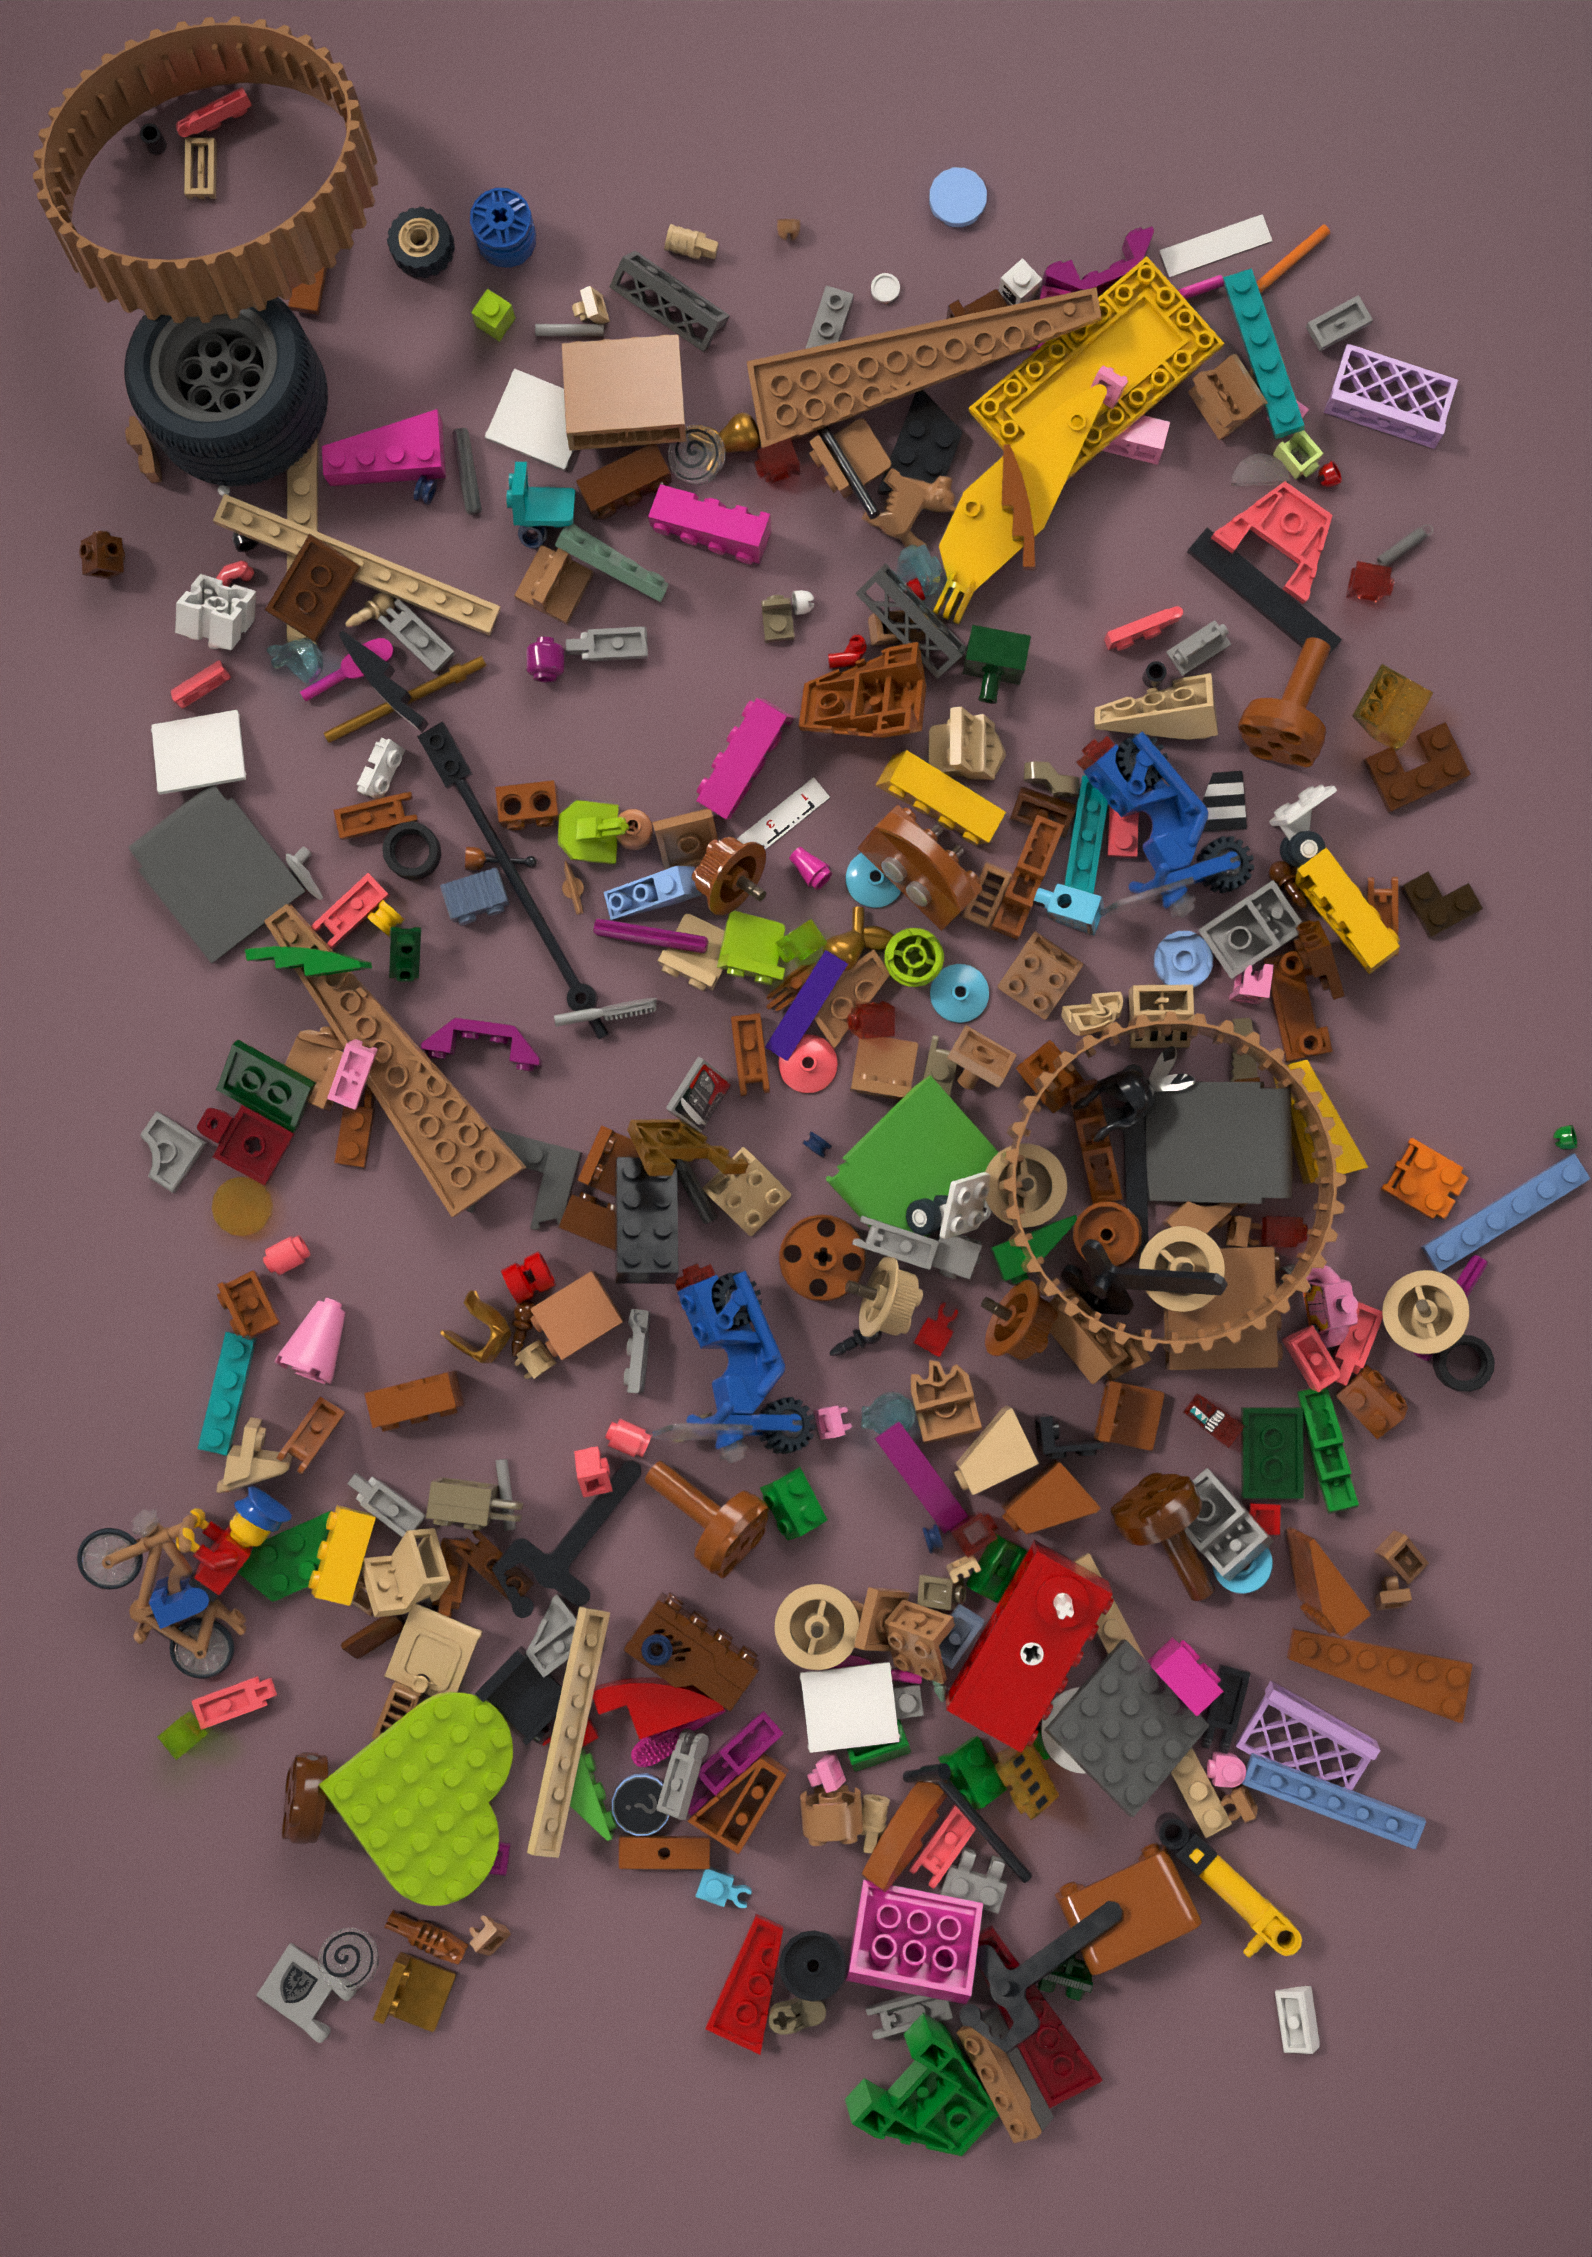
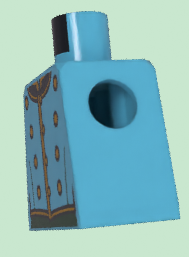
(1083, 909)

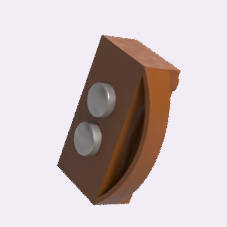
(921, 866)

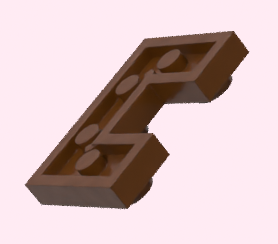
(1401, 788)

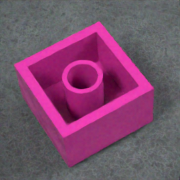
(1189, 1681)

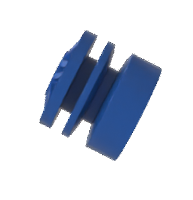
(509, 241)

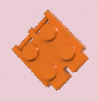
(1426, 1181)

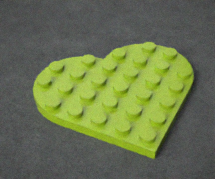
(425, 1796)

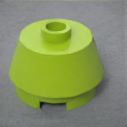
(914, 957)

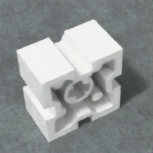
(215, 612)

